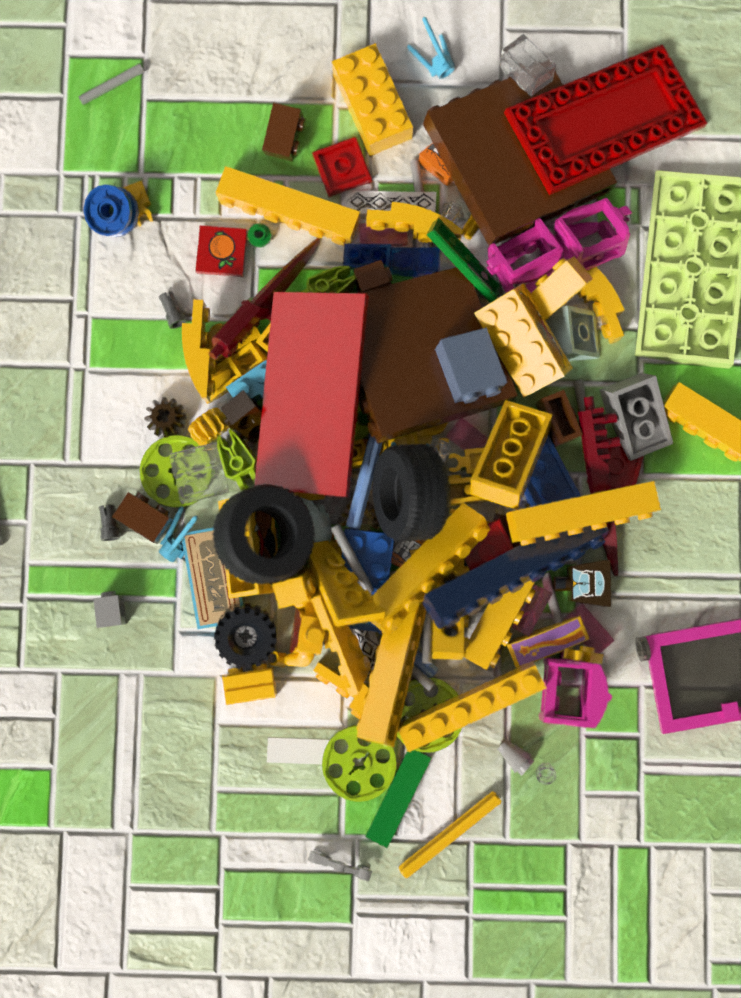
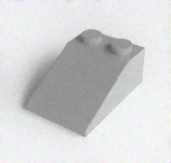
(639, 413)

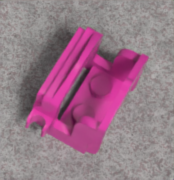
(613, 242)
(526, 243)
(593, 693)

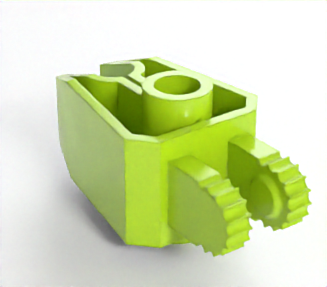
(331, 281)
(238, 461)

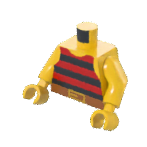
(305, 639)

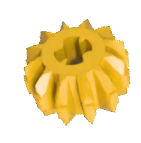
(208, 426)

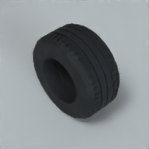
(411, 492)
(295, 530)

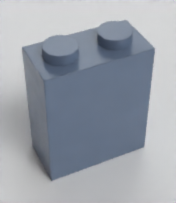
(471, 366)

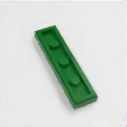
(464, 260)
(398, 797)

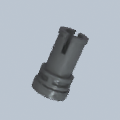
(173, 314)
(109, 529)

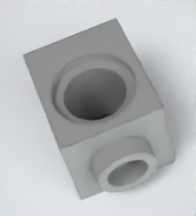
(109, 610)

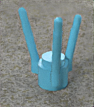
(442, 63)
(172, 548)

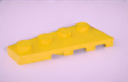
(340, 588)
(353, 661)

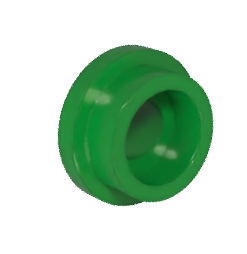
(259, 242)

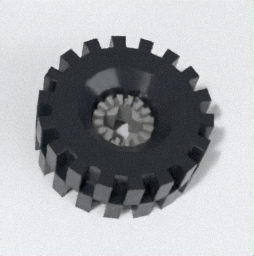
(231, 644)

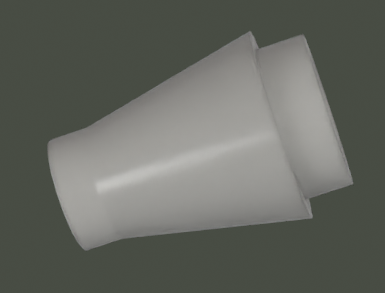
(516, 757)

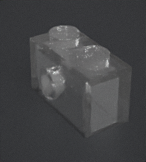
(527, 65)

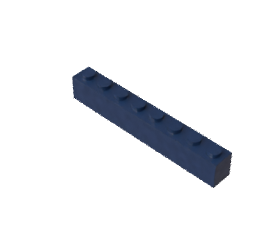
(507, 574)

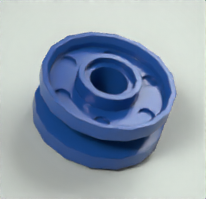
(97, 210)

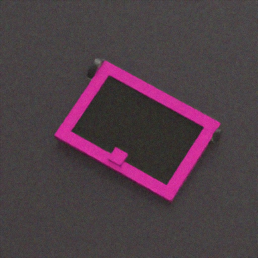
(695, 674)

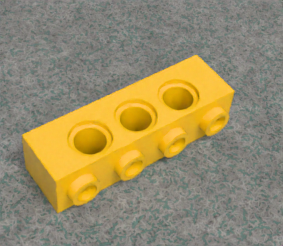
(451, 646)

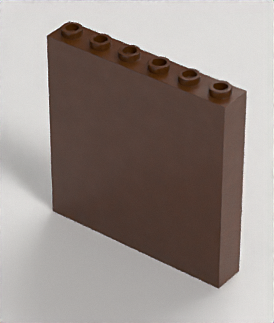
(494, 168)
(400, 369)

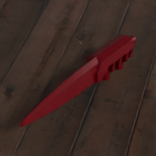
(258, 308)
(596, 451)

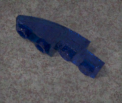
(400, 260)

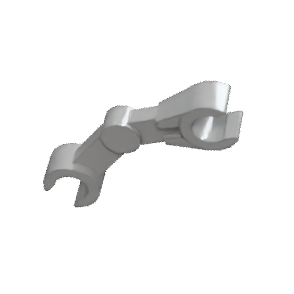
(320, 858)

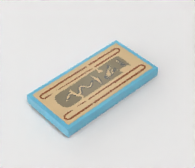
(206, 578)

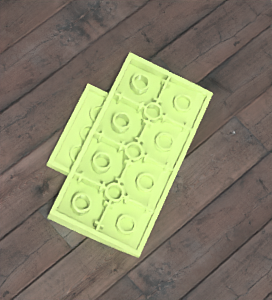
(692, 271)

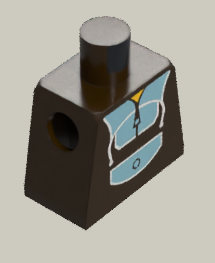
(587, 583)

